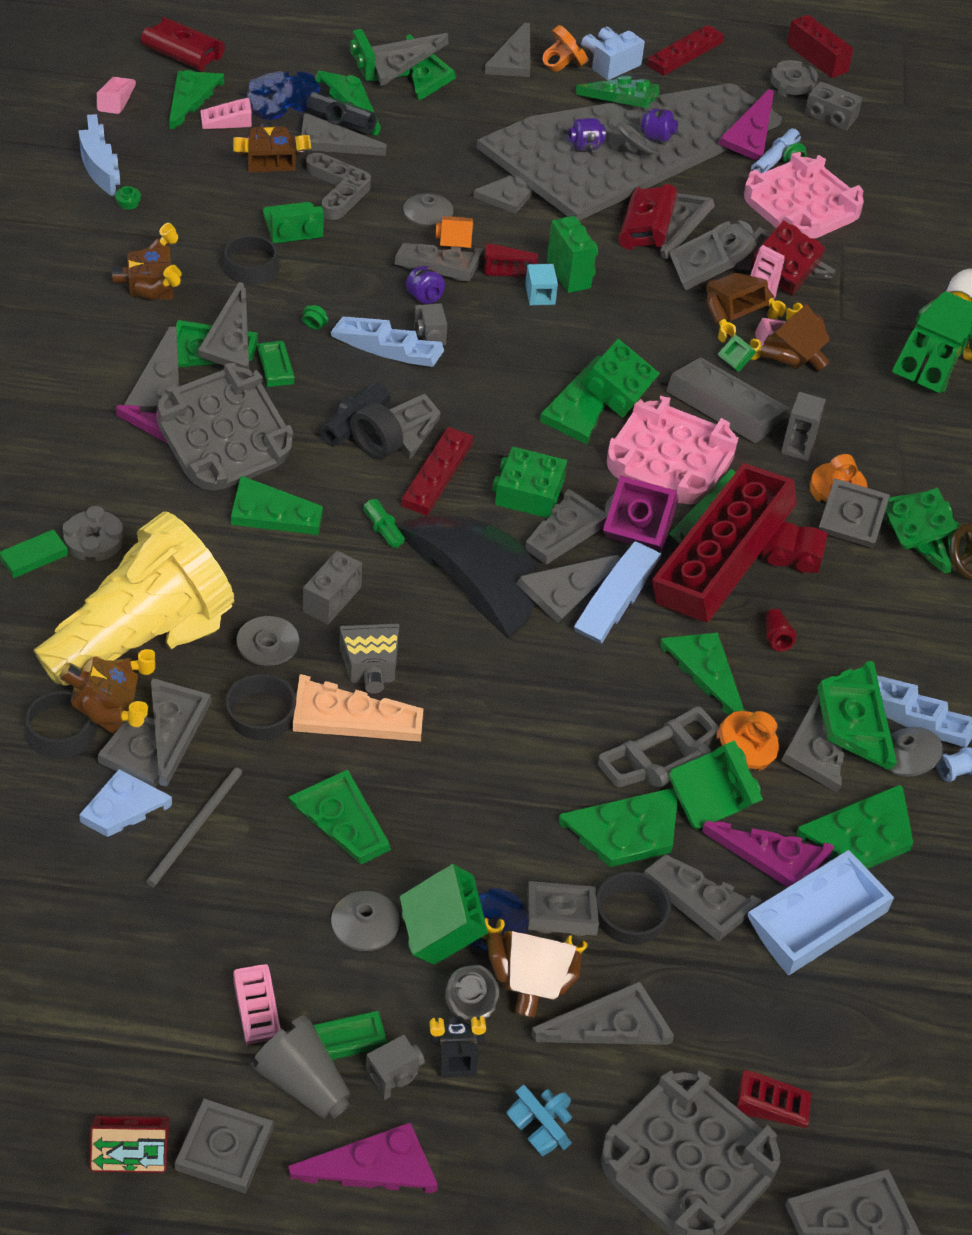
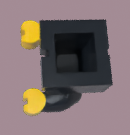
(458, 1045)

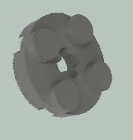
(793, 78)
(742, 240)
(89, 522)

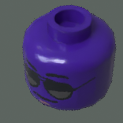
(659, 125)
(587, 134)
(425, 285)

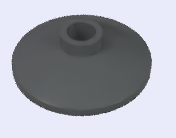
(636, 140)
(427, 209)
(267, 640)
(915, 751)
(365, 932)

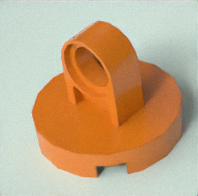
(566, 49)
(842, 468)
(753, 734)

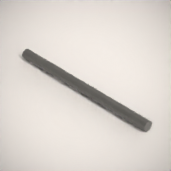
(194, 827)

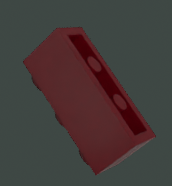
(820, 46)

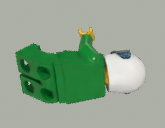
(940, 335)

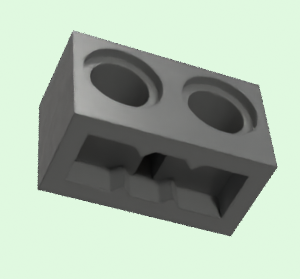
(833, 105)
(803, 426)
(332, 587)

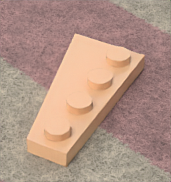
(341, 712)

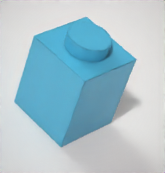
(541, 284)

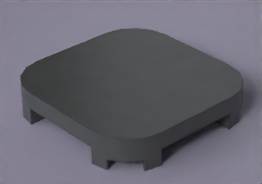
(223, 428)
(690, 1157)

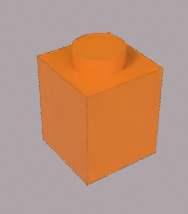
(455, 231)

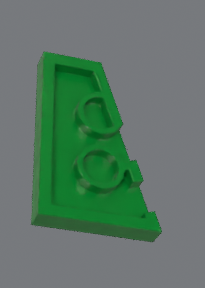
(191, 336)
(274, 509)
(343, 816)

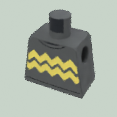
(370, 654)

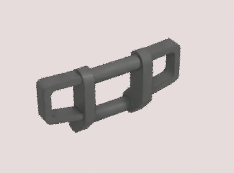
(653, 773)

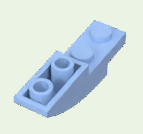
(98, 156)

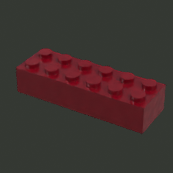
(724, 542)

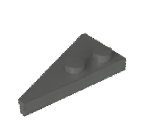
(614, 1019)

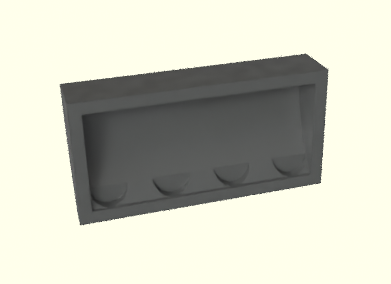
(728, 398)

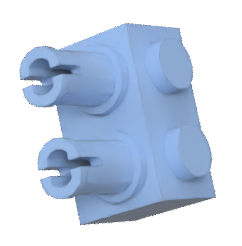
(616, 52)

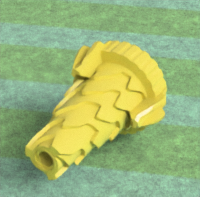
(159, 588)

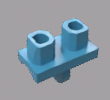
(550, 1133)

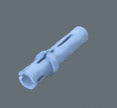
(777, 150)

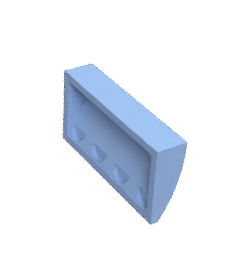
(819, 911)

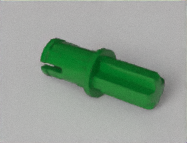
(383, 523)

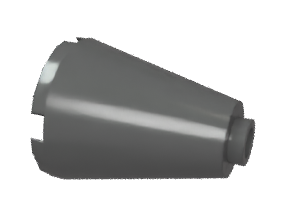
(304, 1069)

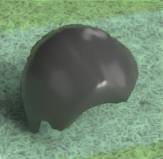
(471, 993)

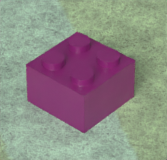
(641, 513)

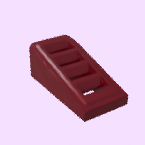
(500, 253)
(758, 1108)

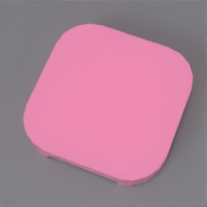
(804, 196)
(672, 450)

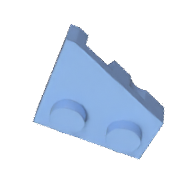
(122, 803)

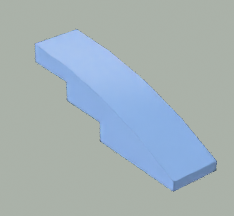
(380, 339)
(617, 592)
(914, 710)

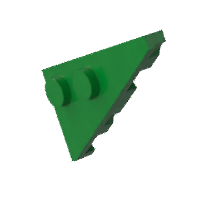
(430, 75)
(347, 89)
(707, 665)

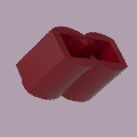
(796, 548)

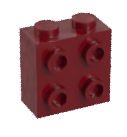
(800, 253)

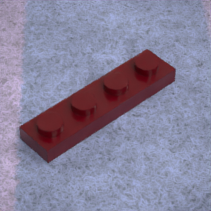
(685, 50)
(437, 471)

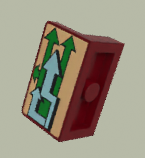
(129, 1144)

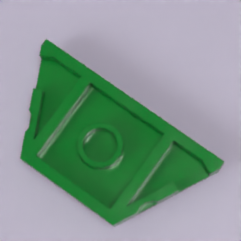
(621, 90)
(856, 714)
(626, 828)
(869, 829)

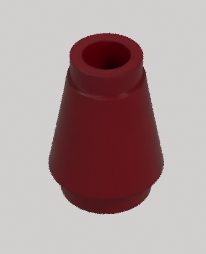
(779, 631)

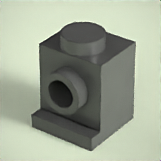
(431, 322)
(393, 1065)

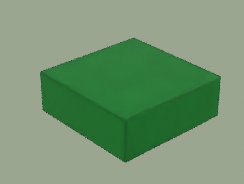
(736, 353)

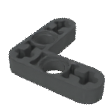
(352, 181)

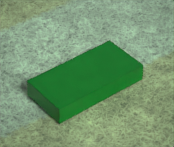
(275, 363)
(33, 553)
(352, 1035)

